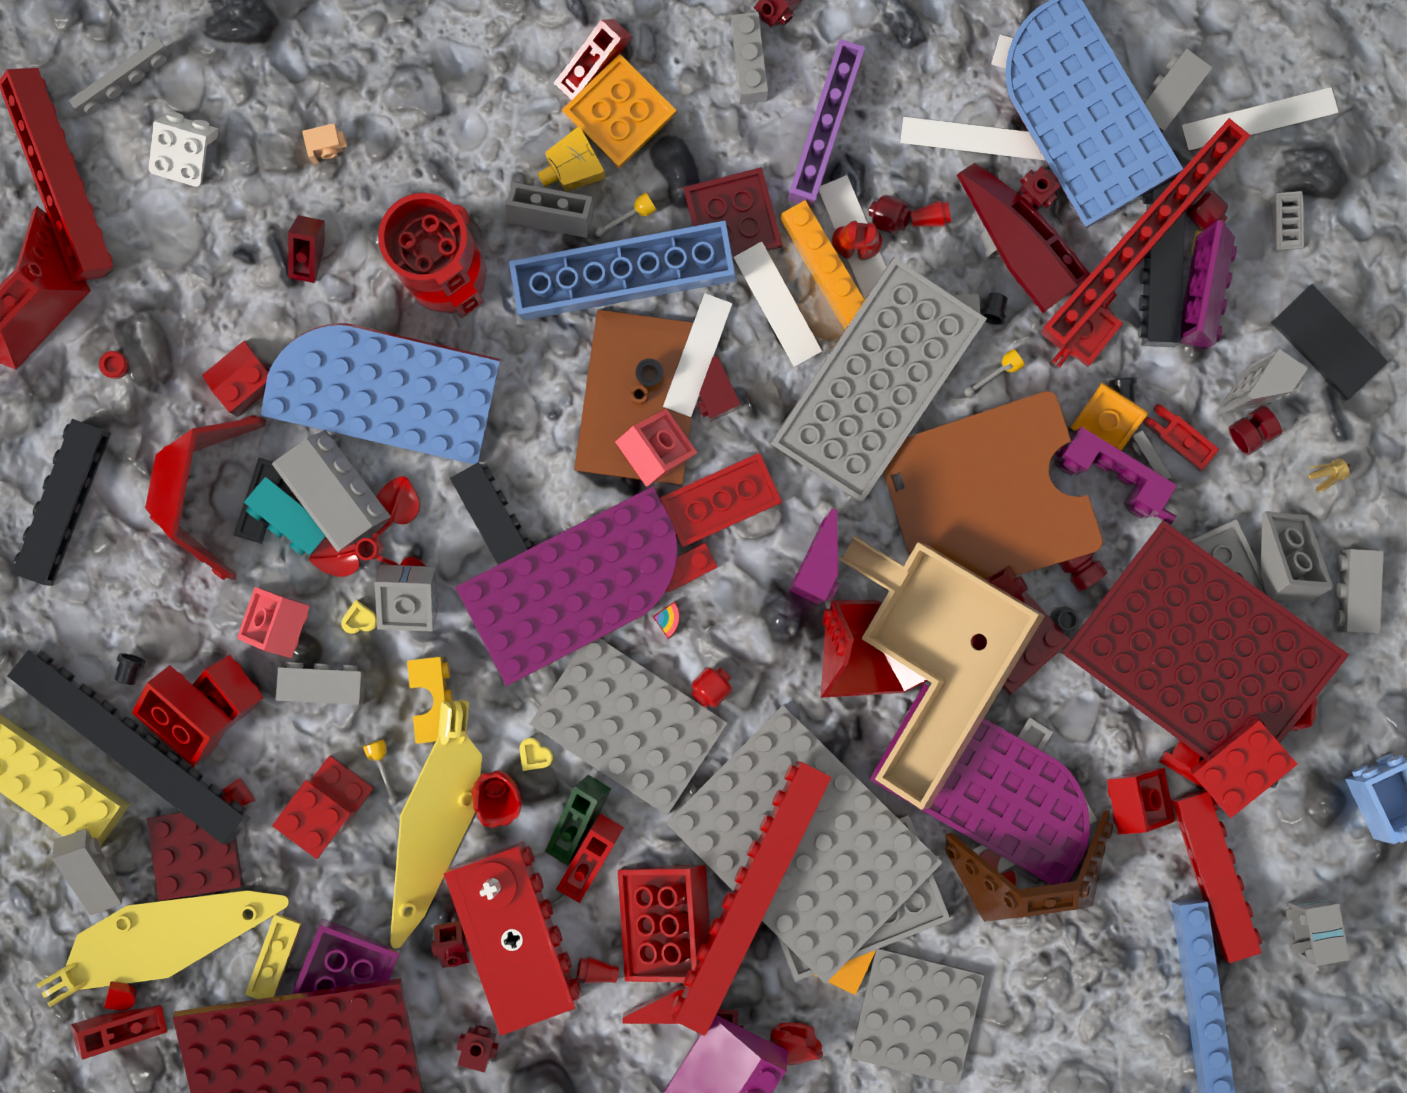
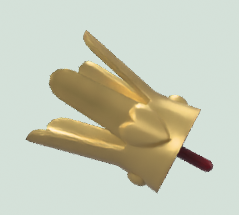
(1337, 469)

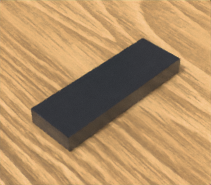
(248, 526)

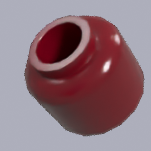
(1207, 209)
(890, 214)

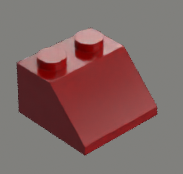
(238, 379)
(229, 689)
(1140, 801)

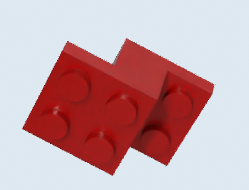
(323, 807)

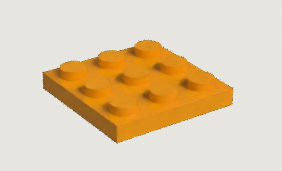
(619, 111)

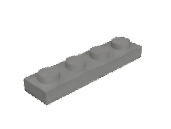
(113, 83)

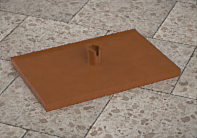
(611, 384)

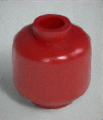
(711, 687)

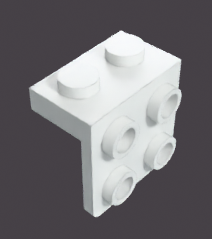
(180, 148)

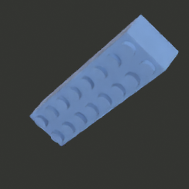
(622, 270)

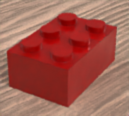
(181, 715)
(1243, 767)

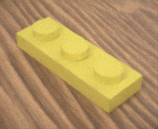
(273, 957)

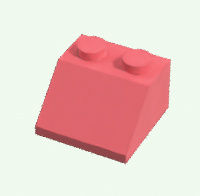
(656, 447)
(273, 622)

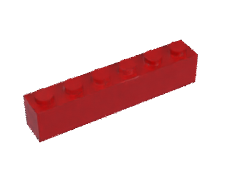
(1216, 876)

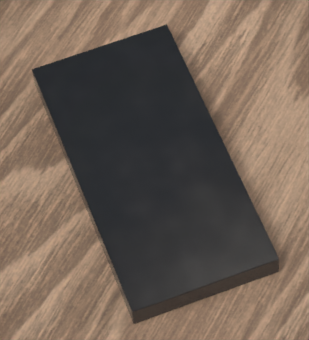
(1329, 342)

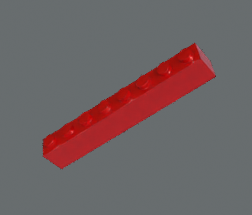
(55, 174)

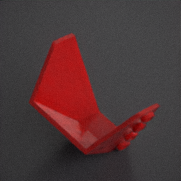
(36, 293)
(170, 482)
(854, 665)

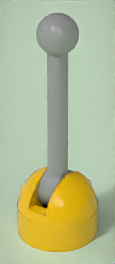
(642, 206)
(1010, 362)
(376, 752)

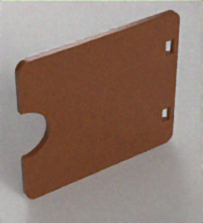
(987, 490)

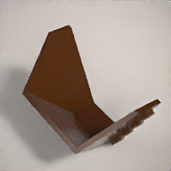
(1000, 899)

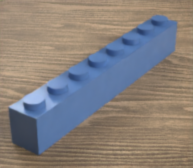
(1203, 996)

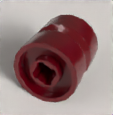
(1252, 432)
(1083, 571)

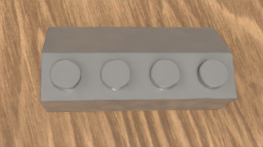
(1264, 382)
(331, 490)

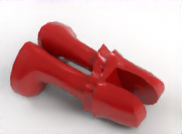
(857, 236)

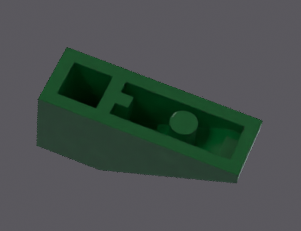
(577, 818)

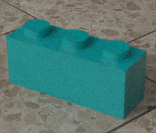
(285, 517)

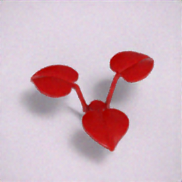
(402, 505)

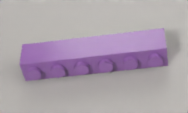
(826, 123)

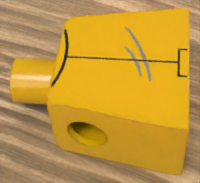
(572, 163)

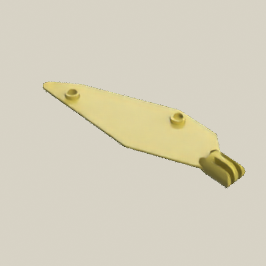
(434, 820)
(158, 939)

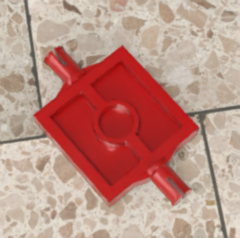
(1092, 337)

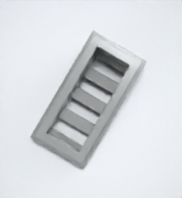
(1277, 210)

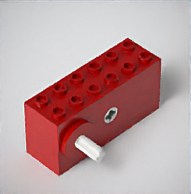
(521, 977)

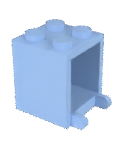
(1382, 797)

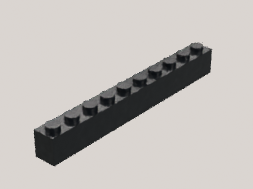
(129, 746)

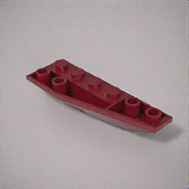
(1024, 239)

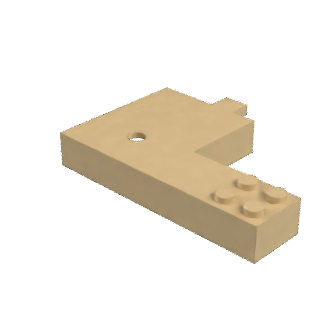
(929, 628)

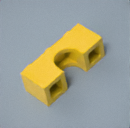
(431, 675)

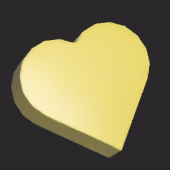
(359, 618)
(534, 755)

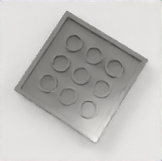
(917, 1016)

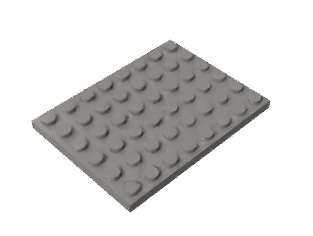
(849, 866)

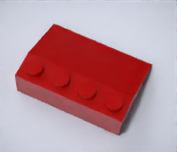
(663, 921)

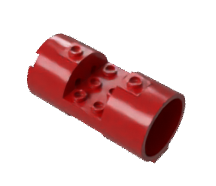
(433, 253)

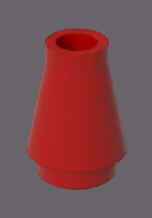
(932, 215)
(596, 971)

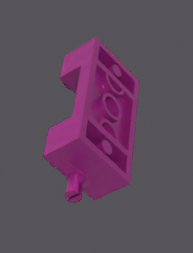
(1150, 489)

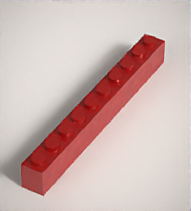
(1145, 234)
(750, 898)

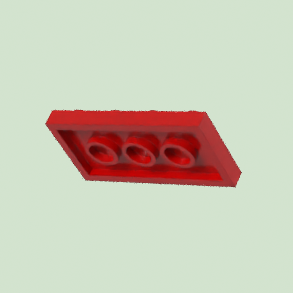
(721, 500)

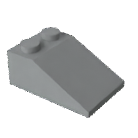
(1292, 559)

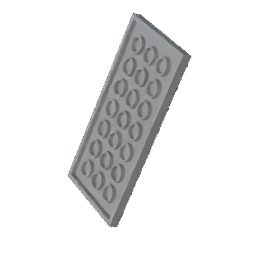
(878, 380)

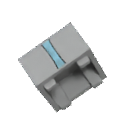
(406, 598)
(1318, 931)

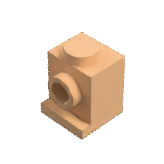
(324, 142)

